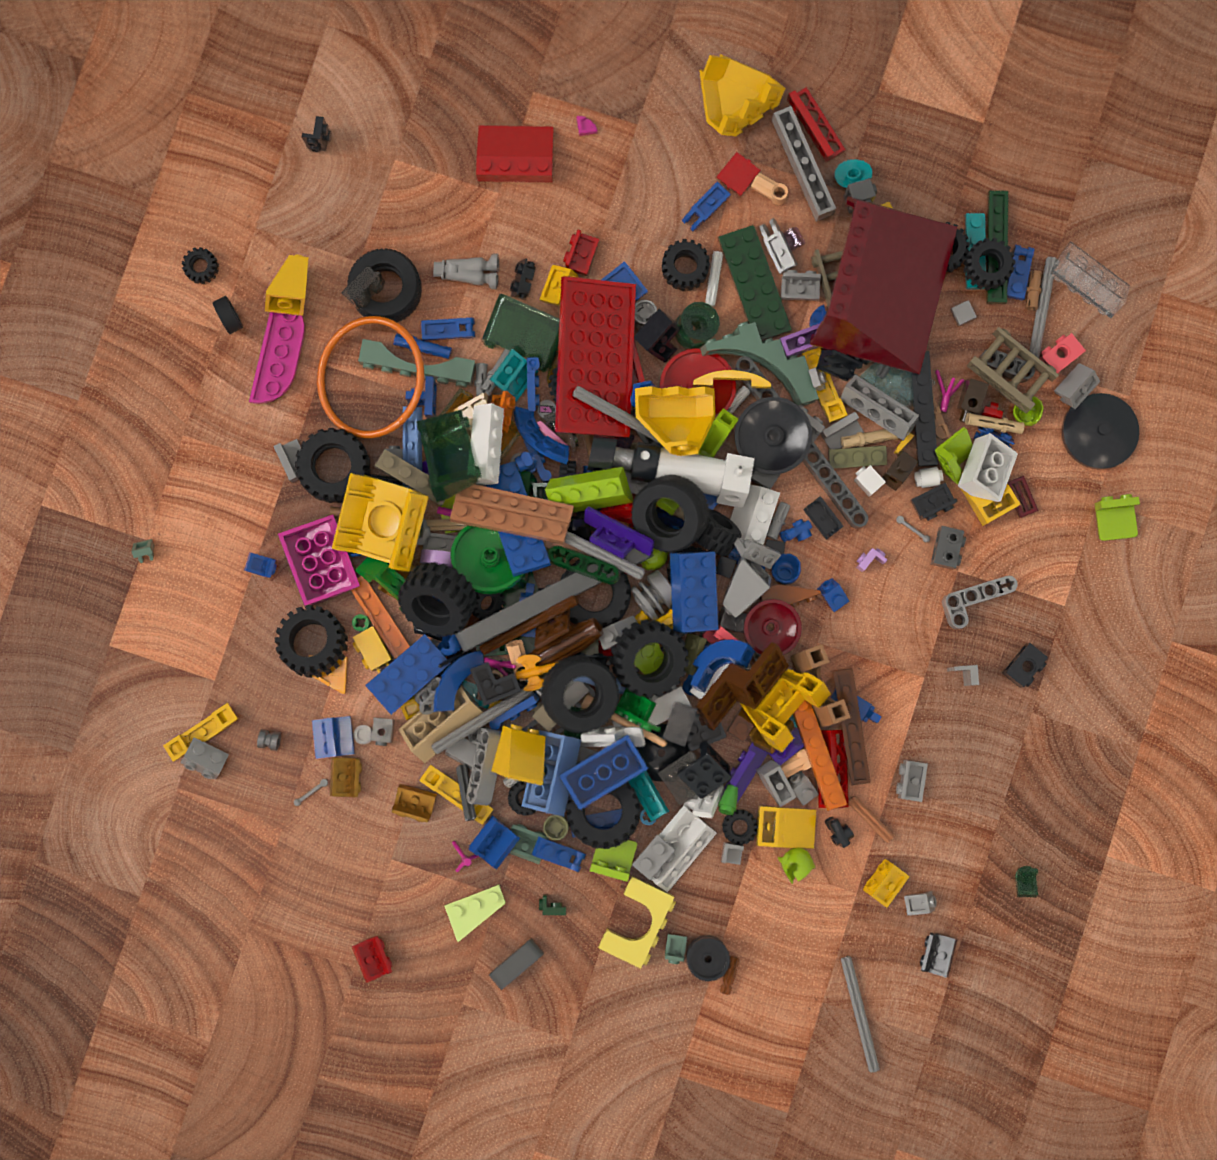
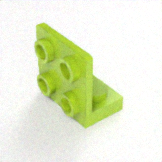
(953, 453)
(614, 861)

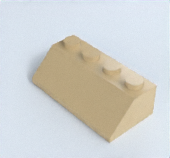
(425, 730)

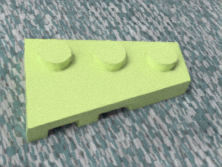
(473, 910)

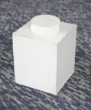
(868, 480)

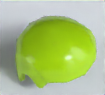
(1031, 417)

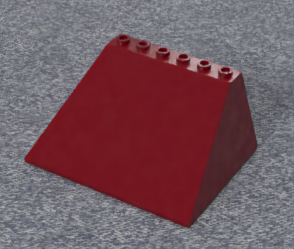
(887, 286)

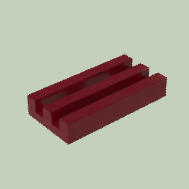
(1029, 496)

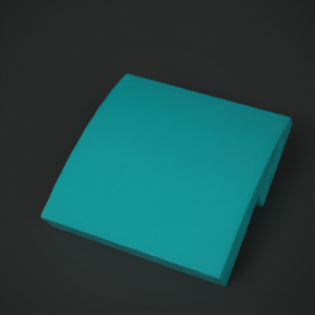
(512, 374)

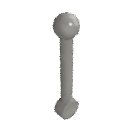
(900, 519)
(297, 802)

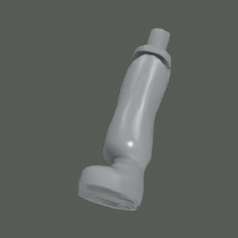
(469, 270)

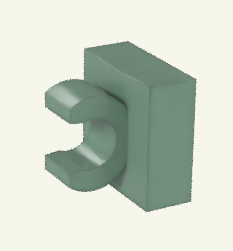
(143, 548)

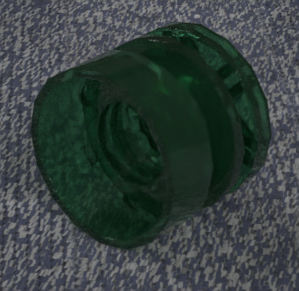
(704, 320)

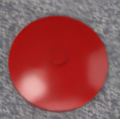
(690, 365)

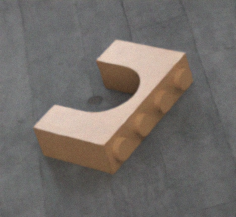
(811, 662)

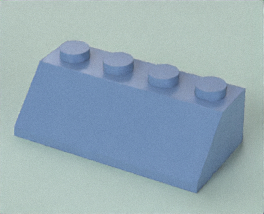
(560, 756)

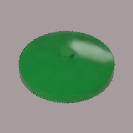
(482, 560)

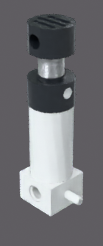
(723, 478)

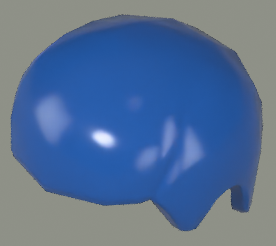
(786, 569)
(449, 645)

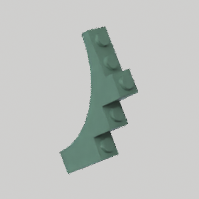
(770, 354)

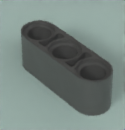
(1015, 365)
(516, 964)

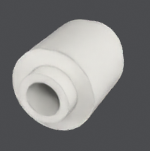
(928, 477)

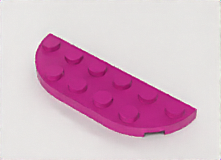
(278, 357)

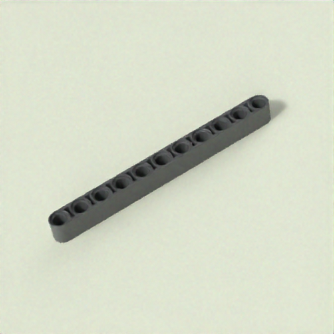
(814, 468)
(535, 604)

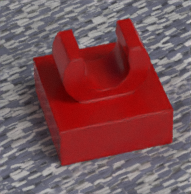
(991, 411)

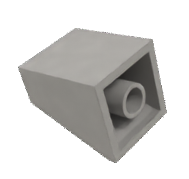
(745, 586)

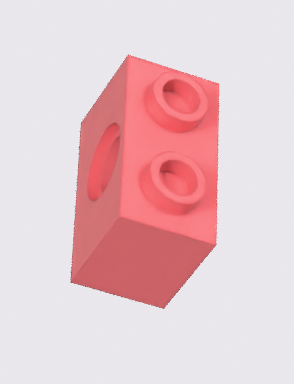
(1071, 348)

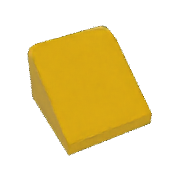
(410, 708)

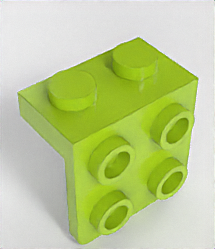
(1116, 517)

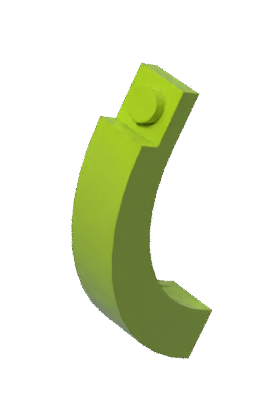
(714, 440)

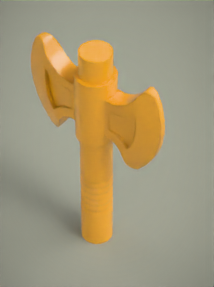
(532, 671)

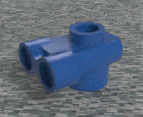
(526, 462)
(800, 530)

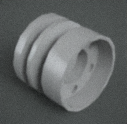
(654, 595)

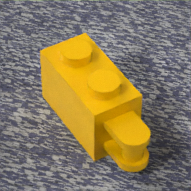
(372, 649)

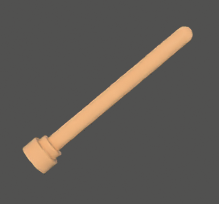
(624, 722)

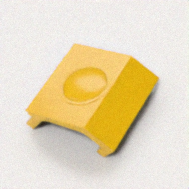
(380, 520)

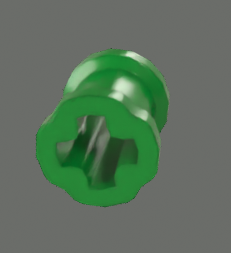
(355, 622)

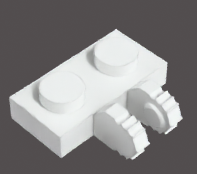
(707, 806)

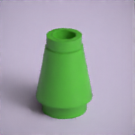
(728, 801)

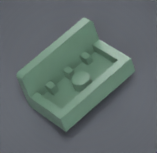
(526, 843)

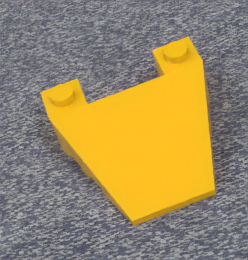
(783, 702)

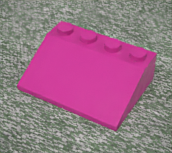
(315, 565)

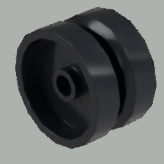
(716, 966)

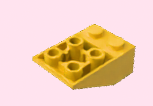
(989, 510)
(786, 827)

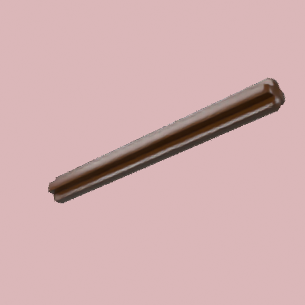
(529, 624)

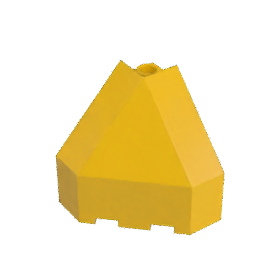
(736, 94)
(676, 416)

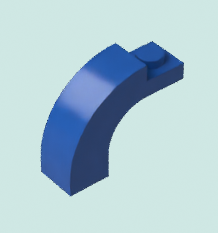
(718, 655)

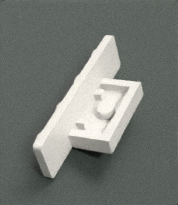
(607, 735)

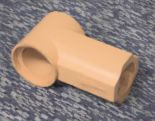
(769, 187)
(516, 649)
(796, 763)

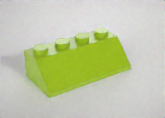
(591, 489)

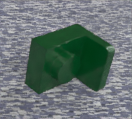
(555, 909)

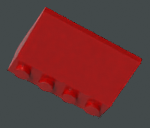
(515, 154)

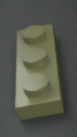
(858, 456)

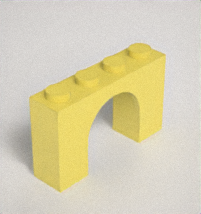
(636, 950)

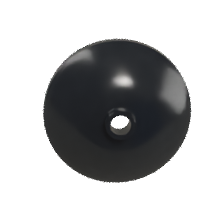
(650, 755)

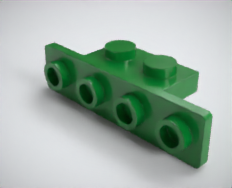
(637, 709)

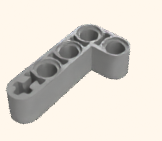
(980, 596)
(482, 779)

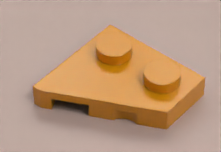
(338, 677)

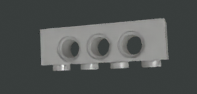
(879, 407)

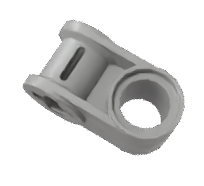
(427, 694)

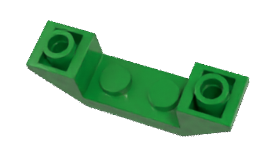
(382, 574)

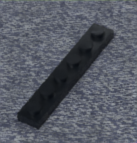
(923, 406)

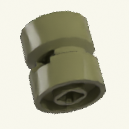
(556, 827)

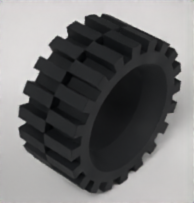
(329, 654)

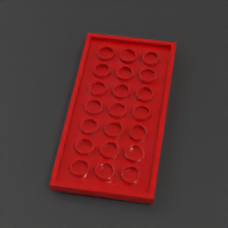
(594, 354)

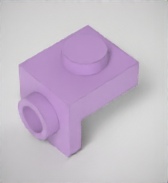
(865, 559)

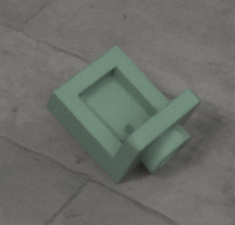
(675, 948)

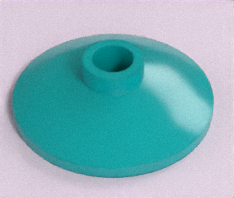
(852, 171)

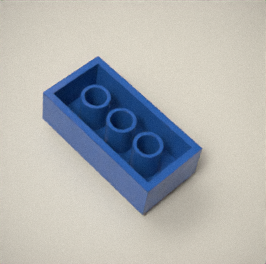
(694, 591)
(407, 674)
(603, 772)

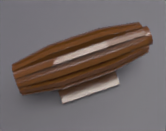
(559, 639)

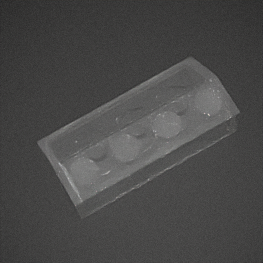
(1090, 280)

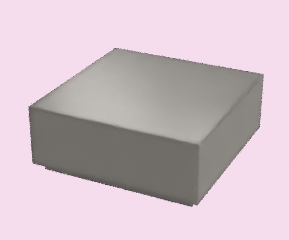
(963, 313)

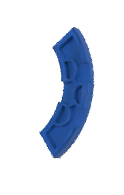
(543, 444)
(452, 678)

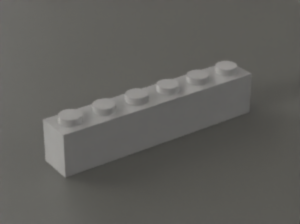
(803, 163)

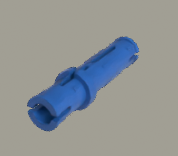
(425, 346)

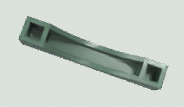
(455, 370)

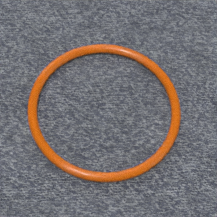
(419, 380)

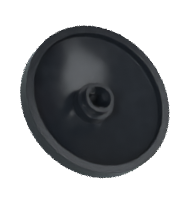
(1100, 431)
(774, 435)

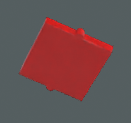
(738, 174)

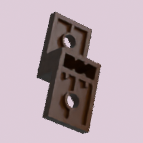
(742, 686)

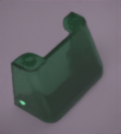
(524, 330)
(448, 454)

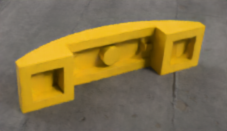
(707, 380)
(828, 398)
(203, 731)
(450, 790)

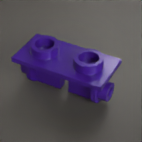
(792, 748)

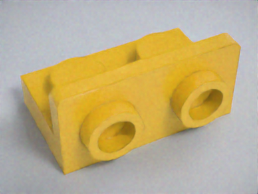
(552, 289)
(885, 883)

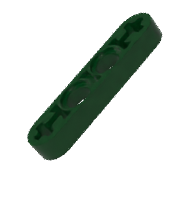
(582, 567)

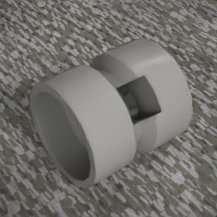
(643, 312)

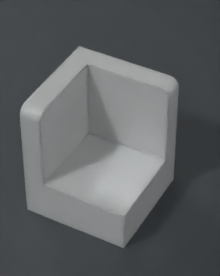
(731, 853)

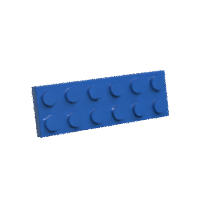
(522, 552)

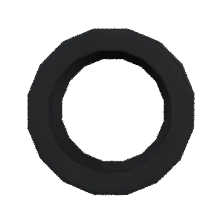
(227, 314)

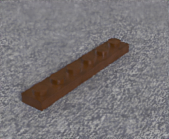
(852, 728)

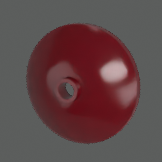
(786, 625)

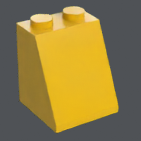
(288, 287)
(520, 755)

